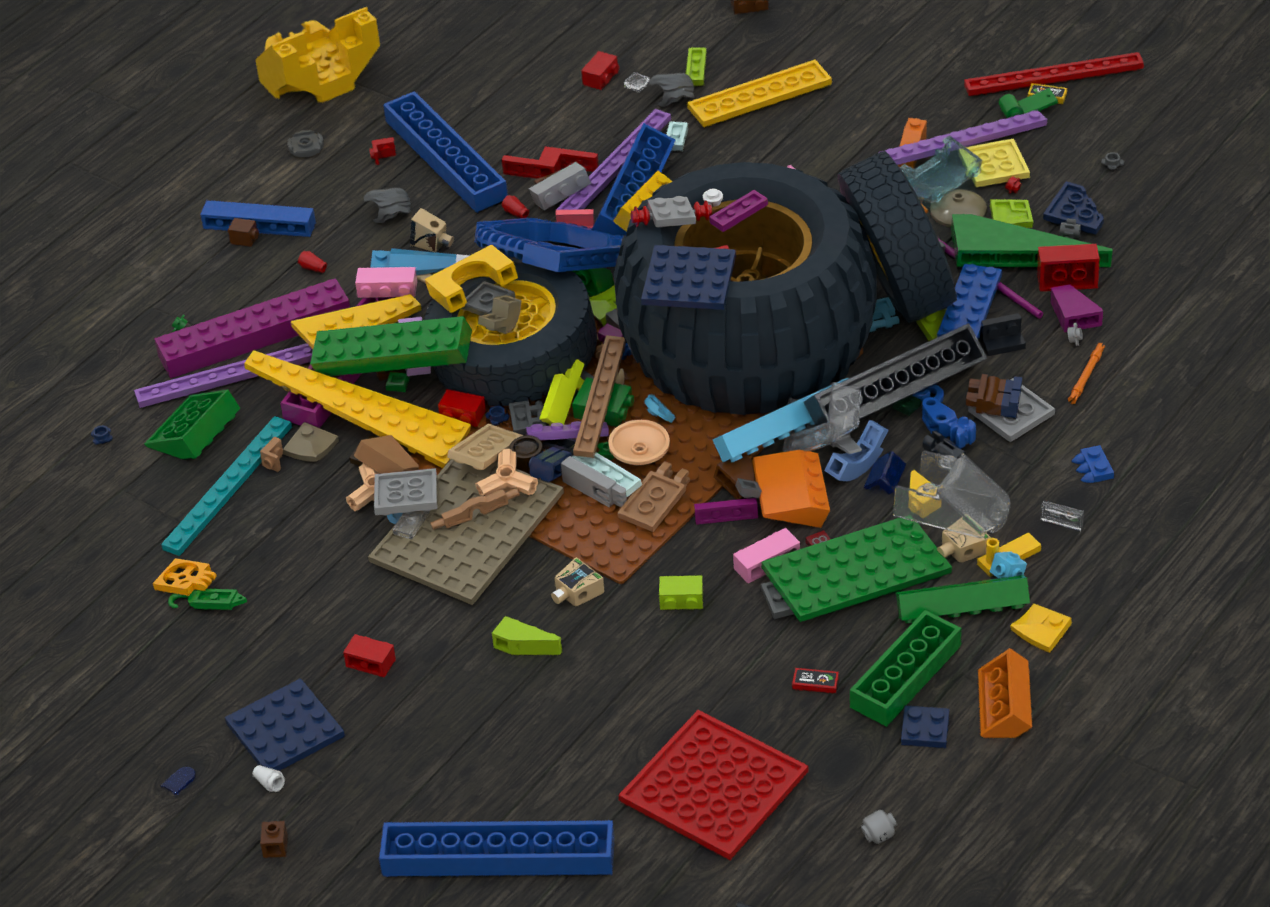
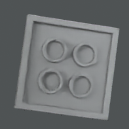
(1031, 412)
(405, 491)

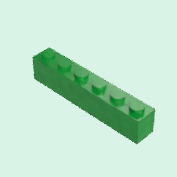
(964, 597)

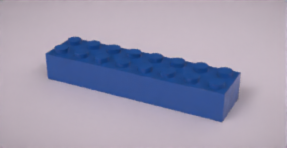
(643, 160)

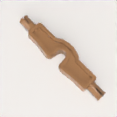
(465, 511)

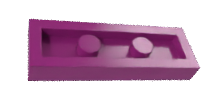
(738, 210)
(726, 511)

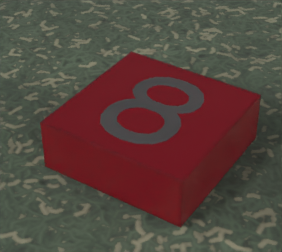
(817, 538)

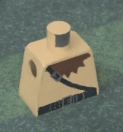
(429, 232)

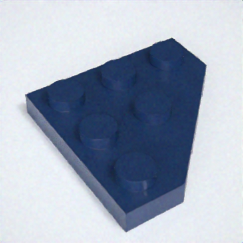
(1074, 203)

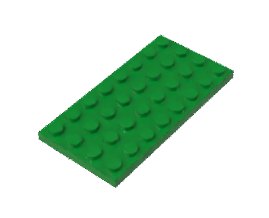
(855, 568)

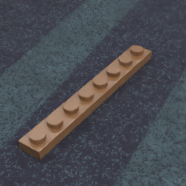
(599, 397)

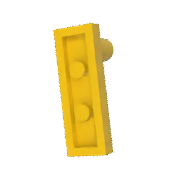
(1023, 546)

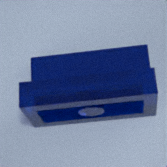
(886, 472)

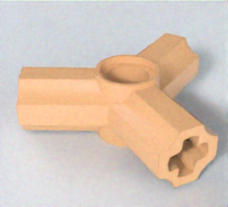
(507, 477)
(365, 493)

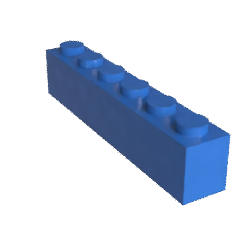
(268, 218)

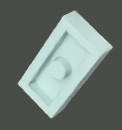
(678, 131)

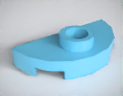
(657, 408)

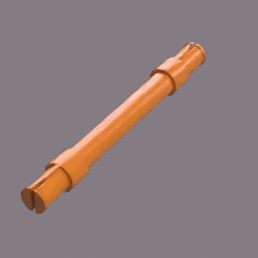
(1094, 358)

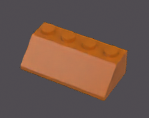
(1005, 696)

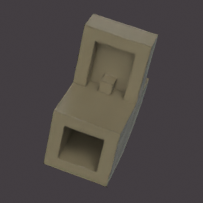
(503, 316)

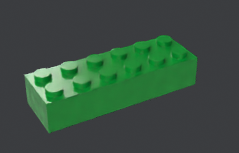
(905, 668)

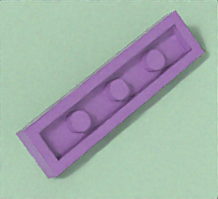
(559, 431)

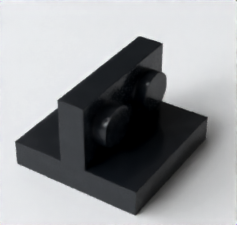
(1002, 335)

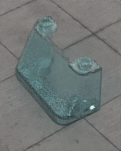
(944, 172)

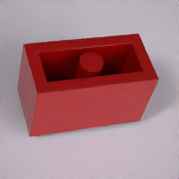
(599, 70)
(462, 406)
(369, 655)

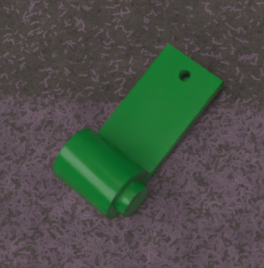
(1035, 102)

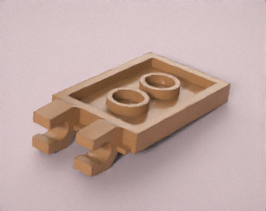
(655, 497)

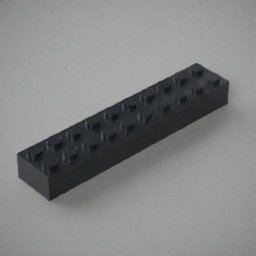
(906, 374)

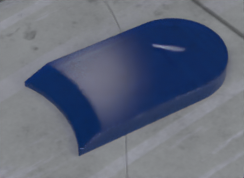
(179, 780)

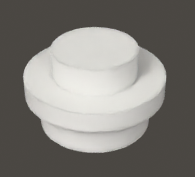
(713, 197)

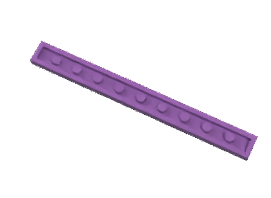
(969, 136)
(611, 166)
(213, 378)

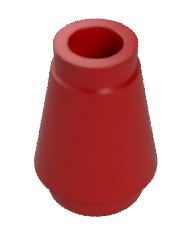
(513, 206)
(311, 262)

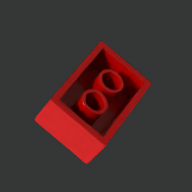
(1068, 266)

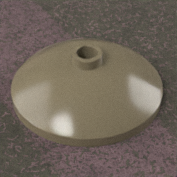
(957, 202)

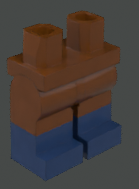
(995, 395)

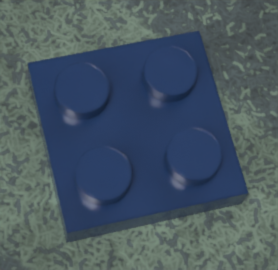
(925, 726)

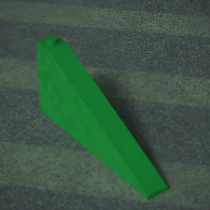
(1002, 244)

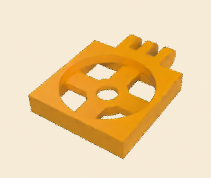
(189, 583)

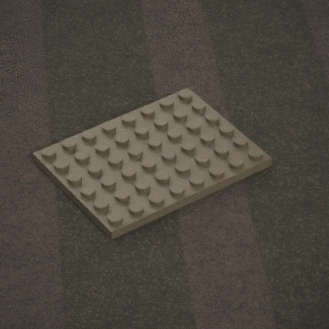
(472, 553)

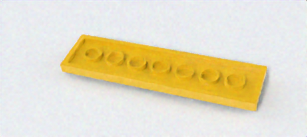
(759, 93)

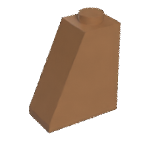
(385, 455)

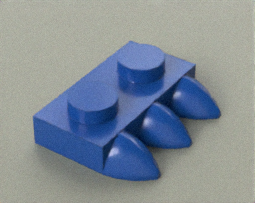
(1094, 464)

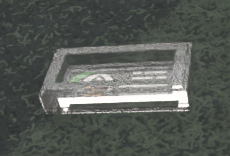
(1062, 515)

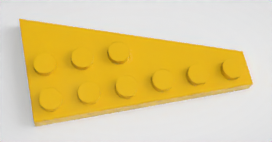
(370, 314)

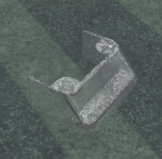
(841, 421)

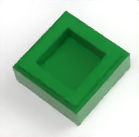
(397, 382)

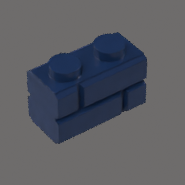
(548, 464)

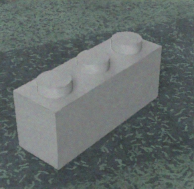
(559, 186)

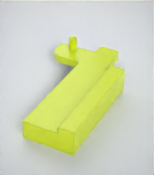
(562, 394)

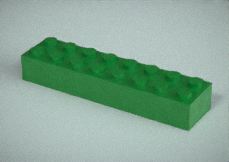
(391, 346)

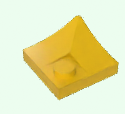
(1041, 627)

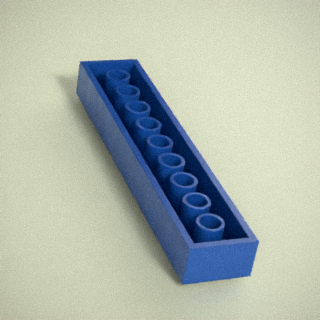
(445, 151)
(497, 848)

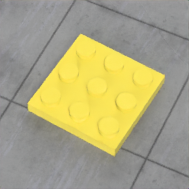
(999, 163)

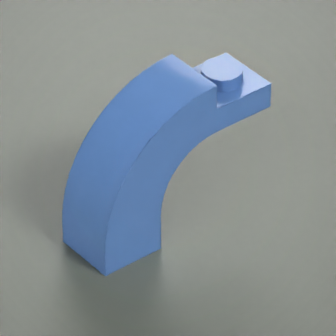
(851, 466)

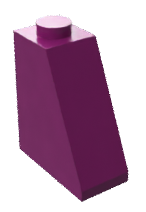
(1075, 307)

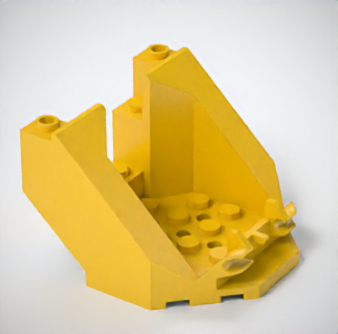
(319, 58)

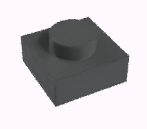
(748, 488)

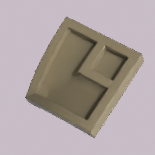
(310, 443)

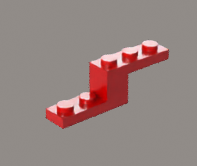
(549, 162)

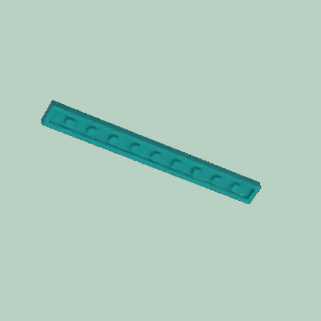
(224, 488)

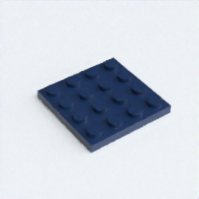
(688, 277)
(284, 726)

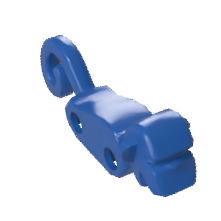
(944, 420)

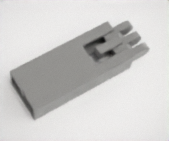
(592, 483)

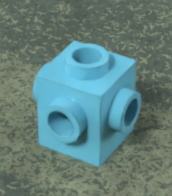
(1007, 565)

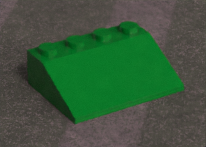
(194, 424)

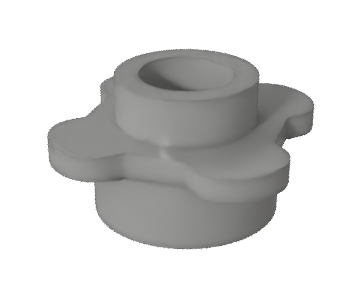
(1075, 334)

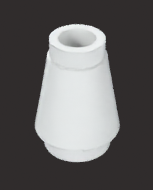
(269, 778)

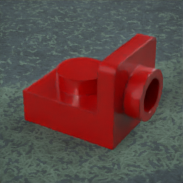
(382, 148)

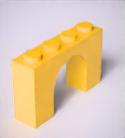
(488, 262)

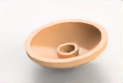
(639, 442)

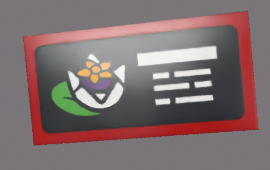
(815, 680)

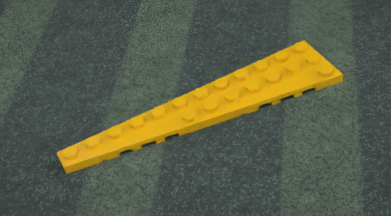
(409, 424)

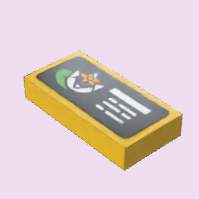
(1059, 92)

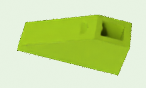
(522, 639)

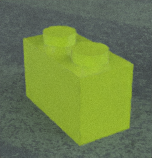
(681, 592)

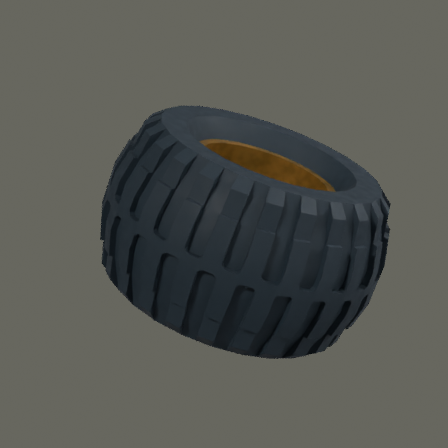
(793, 302)

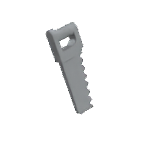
(847, 444)

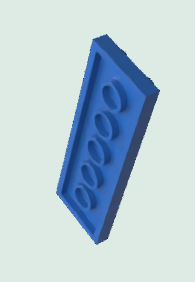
(974, 297)

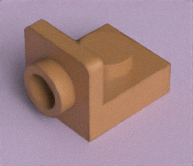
(271, 454)

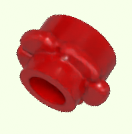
(1013, 185)

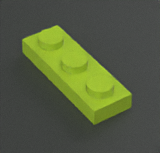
(696, 65)

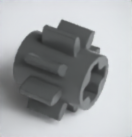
(1070, 229)

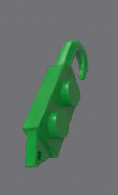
(211, 599)

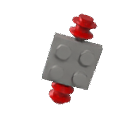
(671, 212)

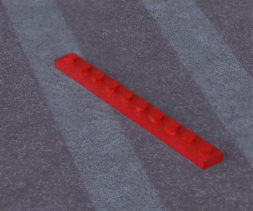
(1053, 74)

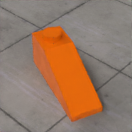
(913, 132)

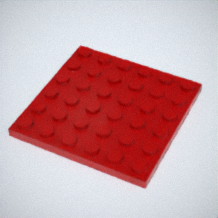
(713, 784)

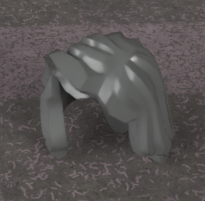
(674, 87)
(390, 203)

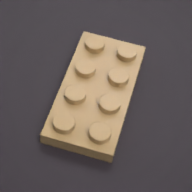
(482, 447)

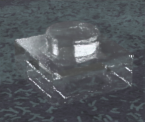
(636, 82)

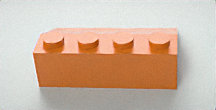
(792, 487)

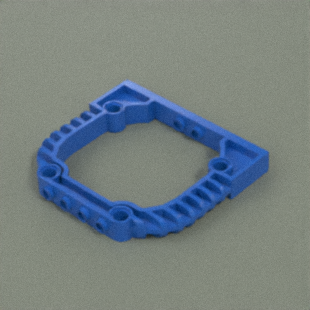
(519, 237)

